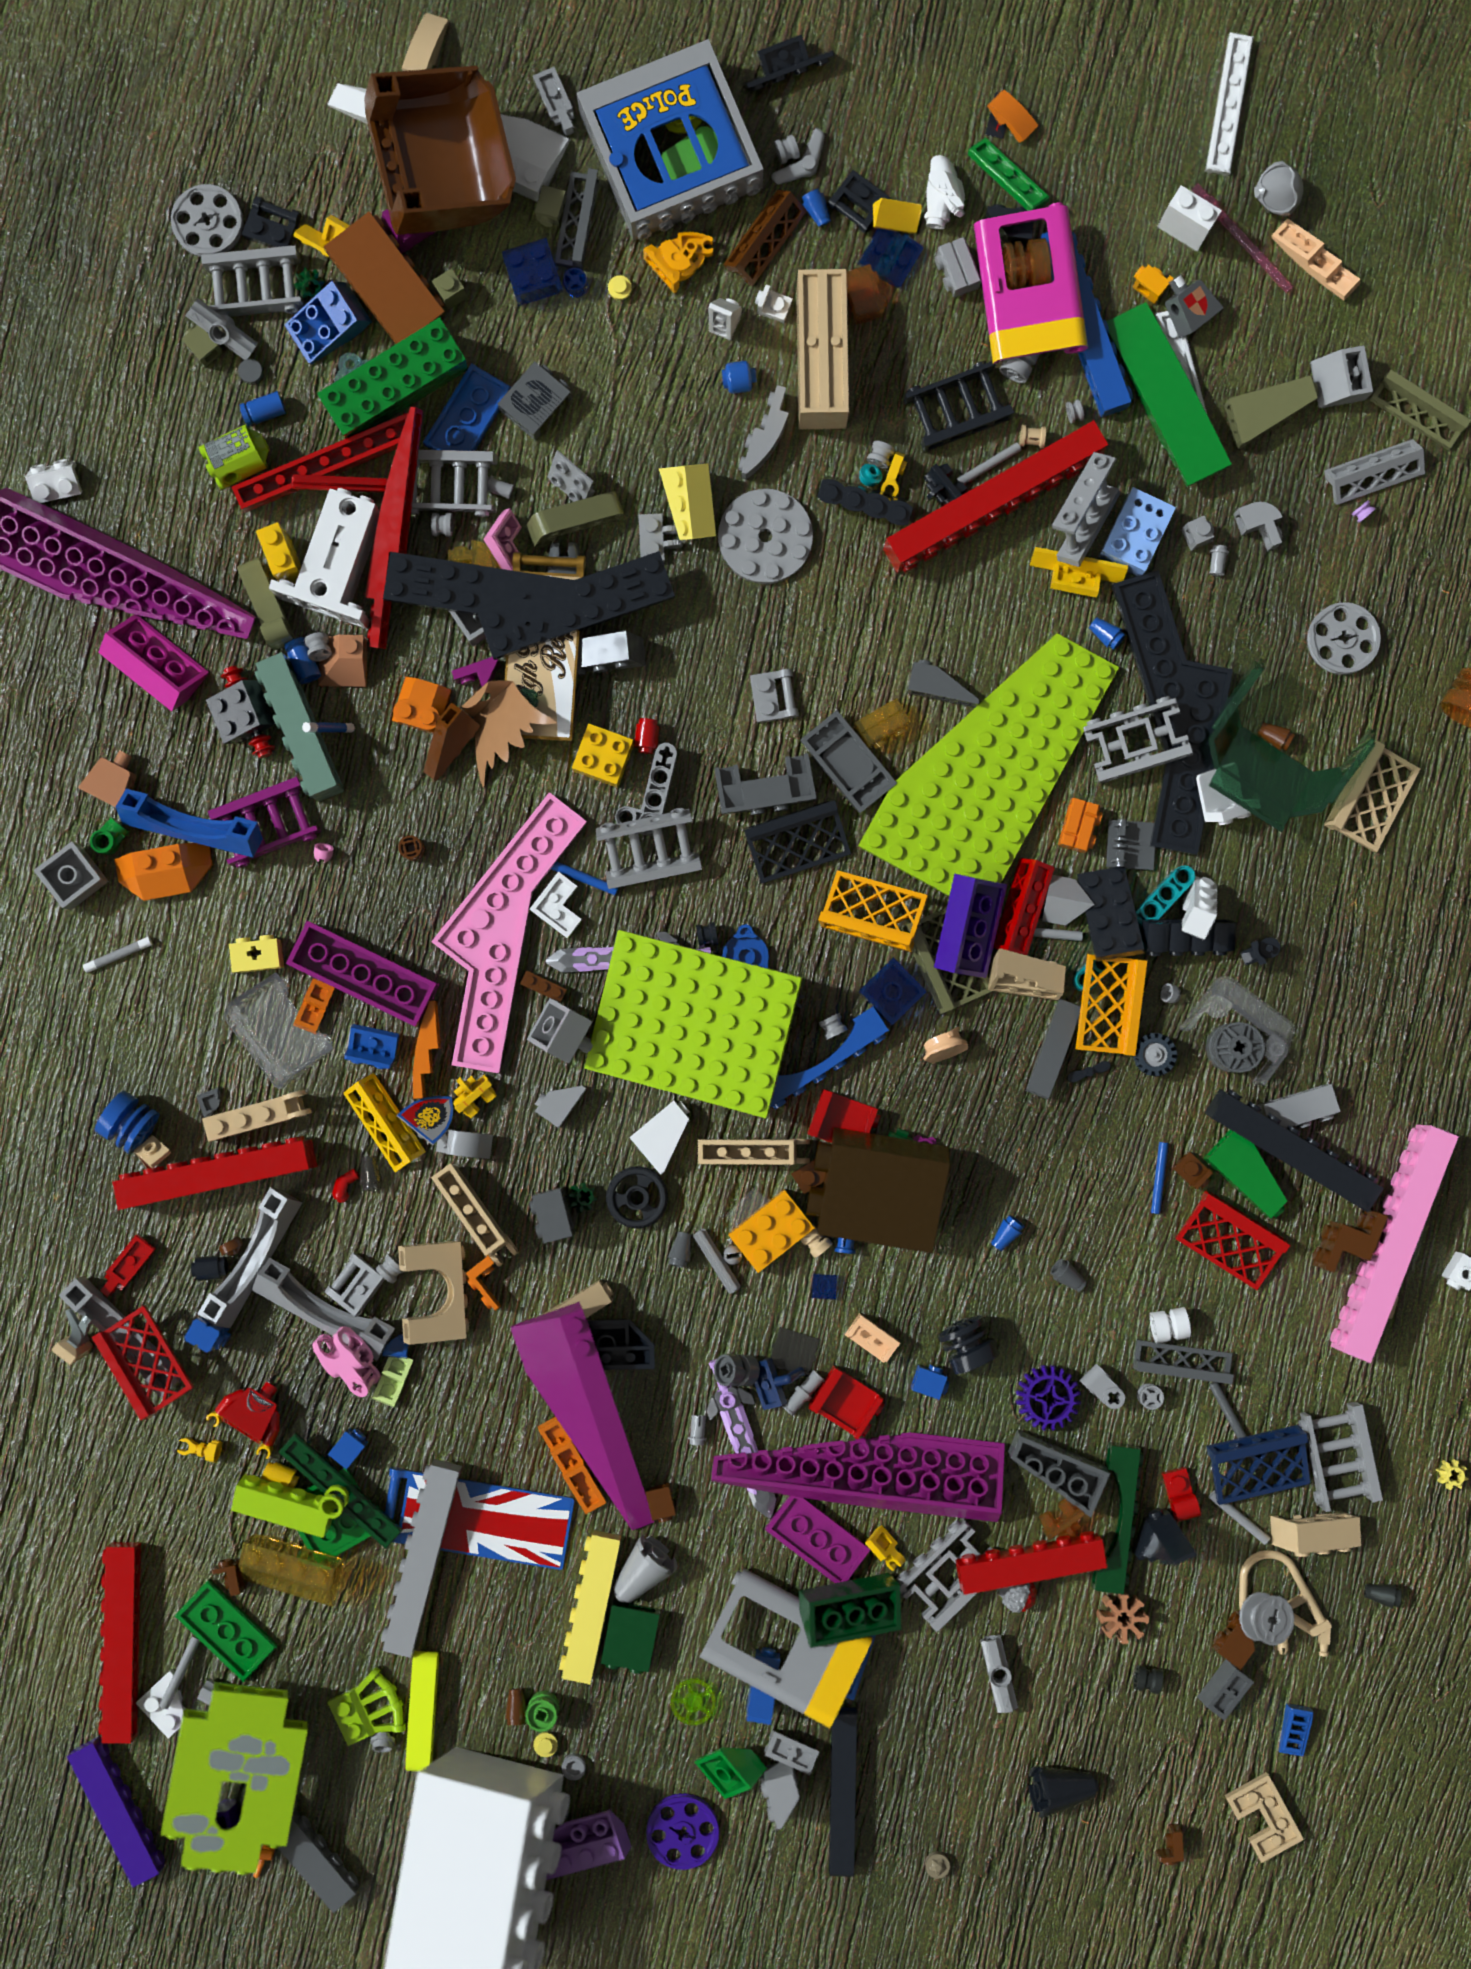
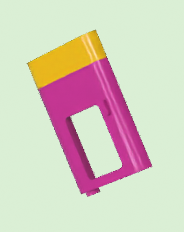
(1036, 316)

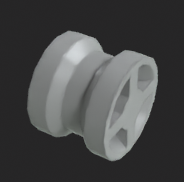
(786, 149)
(881, 454)
(442, 524)
(318, 646)
(833, 1026)
(389, 1269)
(1153, 1400)

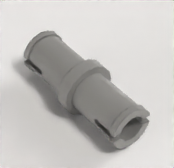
(803, 1393)

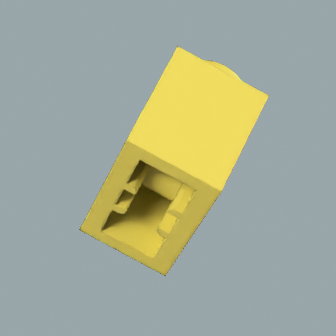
(270, 957)

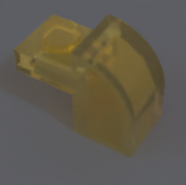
(478, 555)

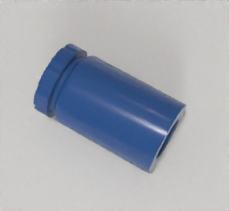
(262, 409)
(304, 668)

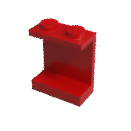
(841, 1113)

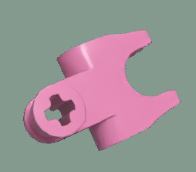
(349, 1362)

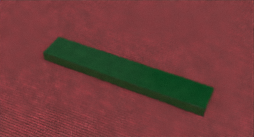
(324, 1475)

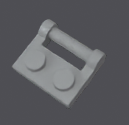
(766, 697)
(360, 1289)

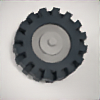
(1155, 1054)

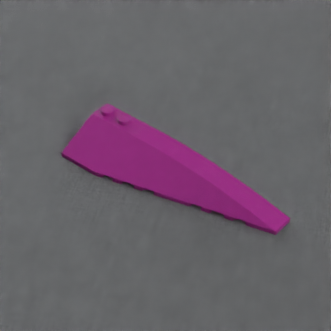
(571, 1379)

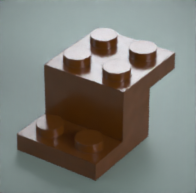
(1342, 1238)

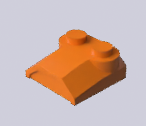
(420, 704)

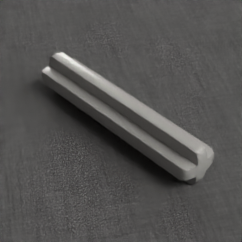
(716, 1261)

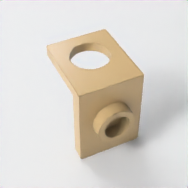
(152, 1152)

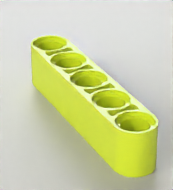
(422, 1710)

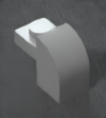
(1260, 517)
(465, 1144)

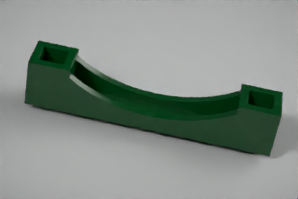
(1124, 1463)

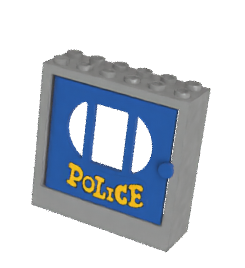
(651, 97)

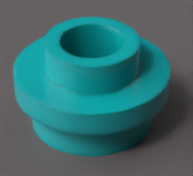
(870, 475)

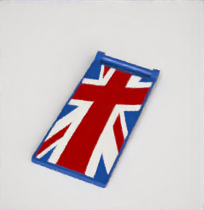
(493, 1520)

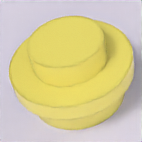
(619, 287)
(545, 1744)

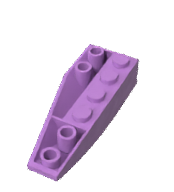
(590, 1843)

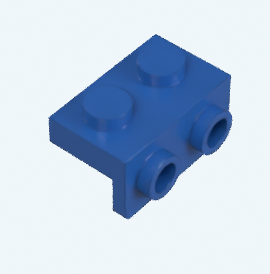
(372, 1046)

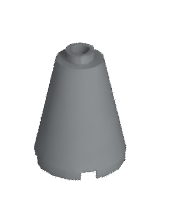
(644, 1569)

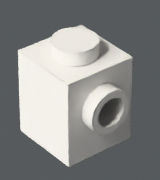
(1458, 1272)

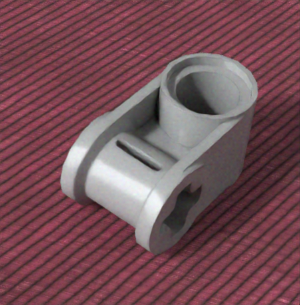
(1100, 1384)

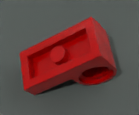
(1180, 1494)

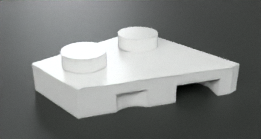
(166, 1720)

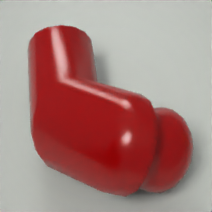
(341, 1184)

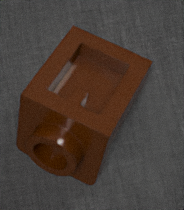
(1193, 1171)
(233, 1578)
(1175, 1842)

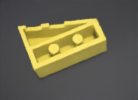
(690, 500)

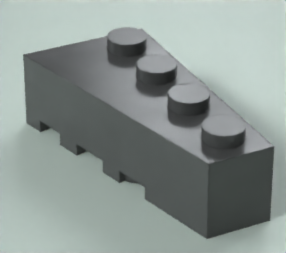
(1062, 1470)

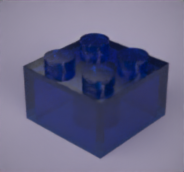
(532, 271)
(892, 991)

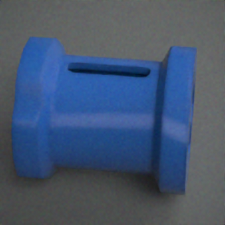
(845, 1246)

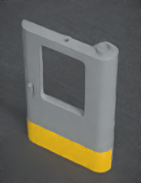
(811, 1678)

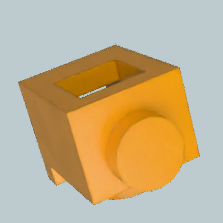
(1151, 282)

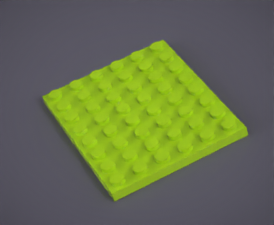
(693, 1023)

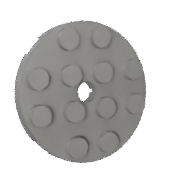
(759, 560)

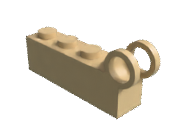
(255, 1116)
(750, 1151)
(473, 1213)

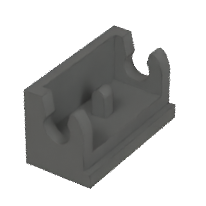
(1225, 1689)

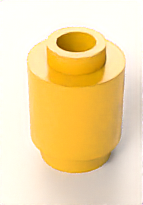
(280, 1473)

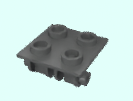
(1130, 845)

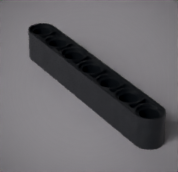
(842, 1793)

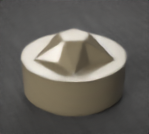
(937, 1865)

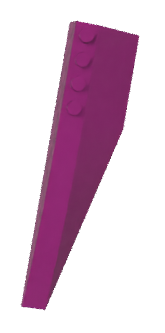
(100, 570)
(884, 1472)

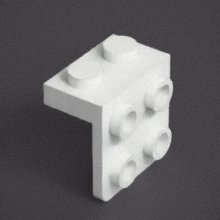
(1215, 805)

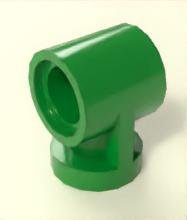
(114, 831)

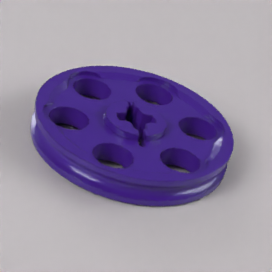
(687, 1841)

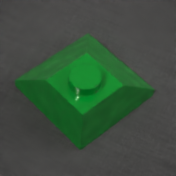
(731, 1769)

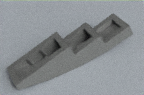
(1053, 1049)

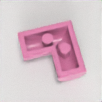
(501, 537)

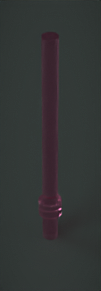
(1245, 241)

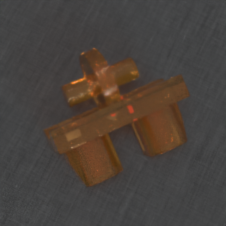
(1054, 1526)

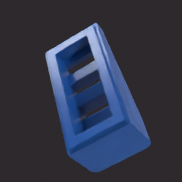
(1290, 1711)

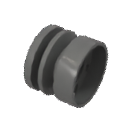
(1223, 1040)

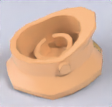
(944, 1046)

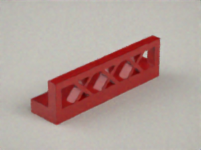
(1025, 907)

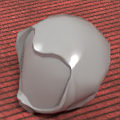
(1279, 189)

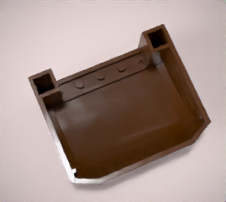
(439, 148)

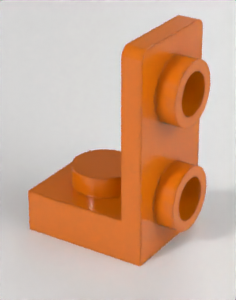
(483, 1268)

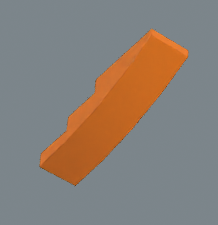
(427, 1040)
(572, 1465)

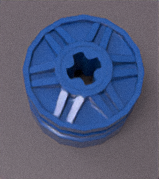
(123, 1119)

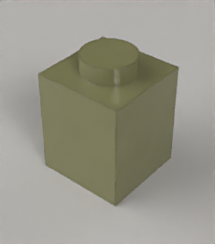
(550, 206)
(449, 289)
(201, 345)

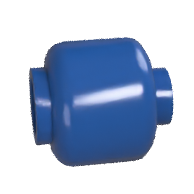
(738, 377)

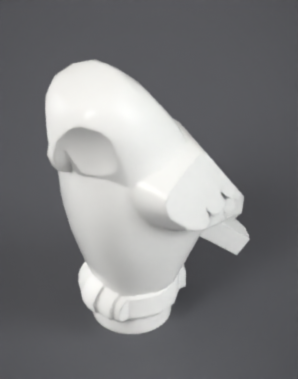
(944, 193)

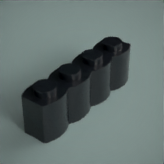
(859, 498)
(1168, 936)

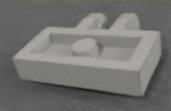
(651, 535)

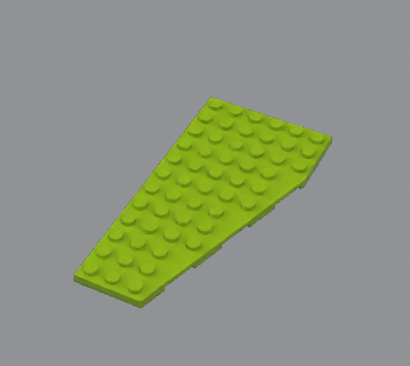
(990, 775)

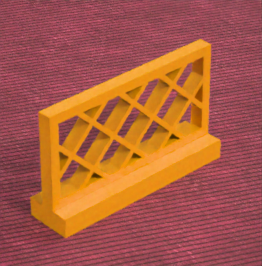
(867, 930)
(1129, 1012)

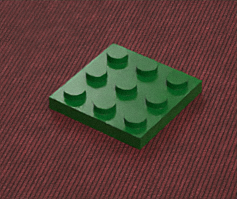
(343, 1531)

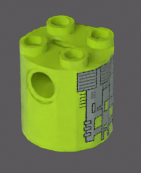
(235, 456)

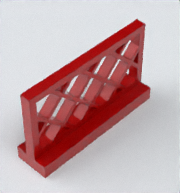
(1243, 1222)
(123, 1370)

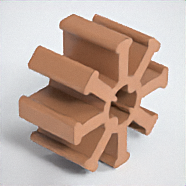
(1128, 1623)

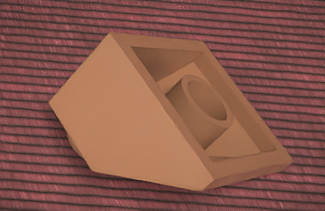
(347, 663)

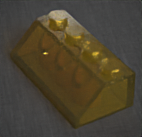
(291, 1569)

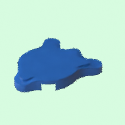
(747, 947)

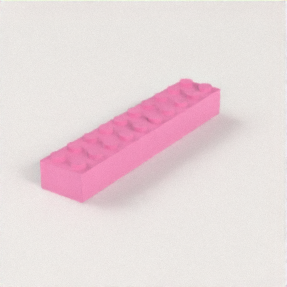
(1407, 1210)

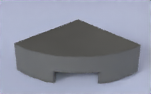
(210, 1101)

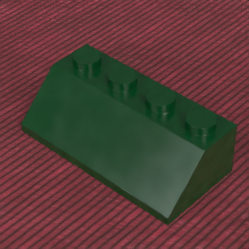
(850, 1609)

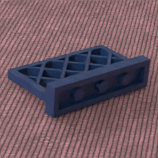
(1259, 1445)

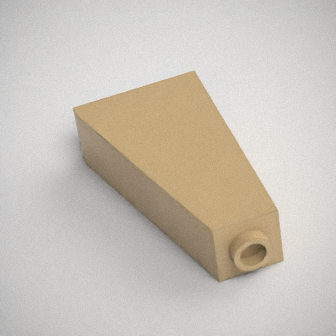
(591, 1298)

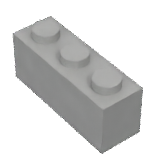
(1303, 1106)

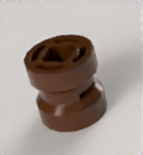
(413, 851)

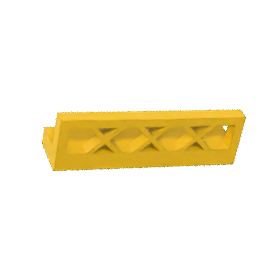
(399, 1135)

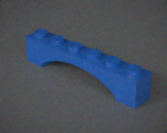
(235, 835)
(867, 1028)

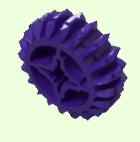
(1046, 1407)

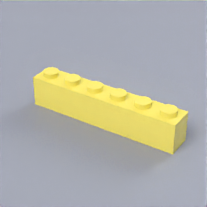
(591, 1606)

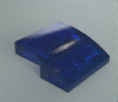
(891, 255)

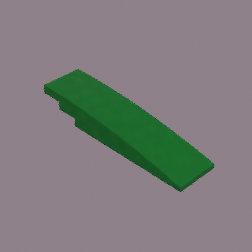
(1167, 395)

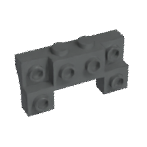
(768, 792)

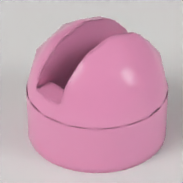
(323, 851)

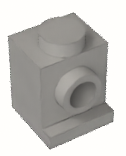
(1198, 533)

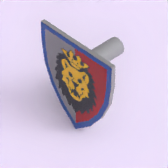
(429, 1117)

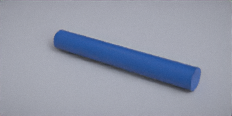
(583, 877)
(1159, 1178)

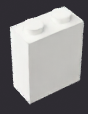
(1189, 218)

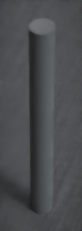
(1230, 1415)

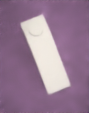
(724, 317)

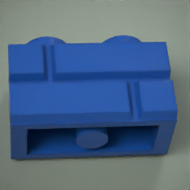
(207, 1335)

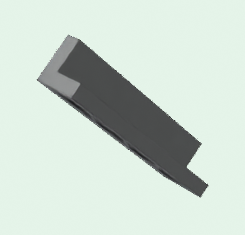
(584, 219)
(1187, 1371)

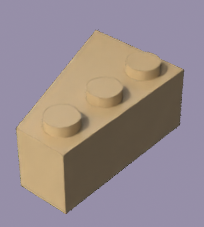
(1026, 975)
(1316, 1533)

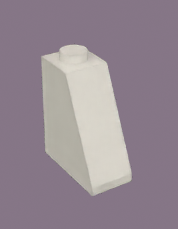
(661, 1134)

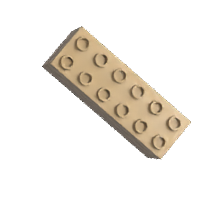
(822, 349)

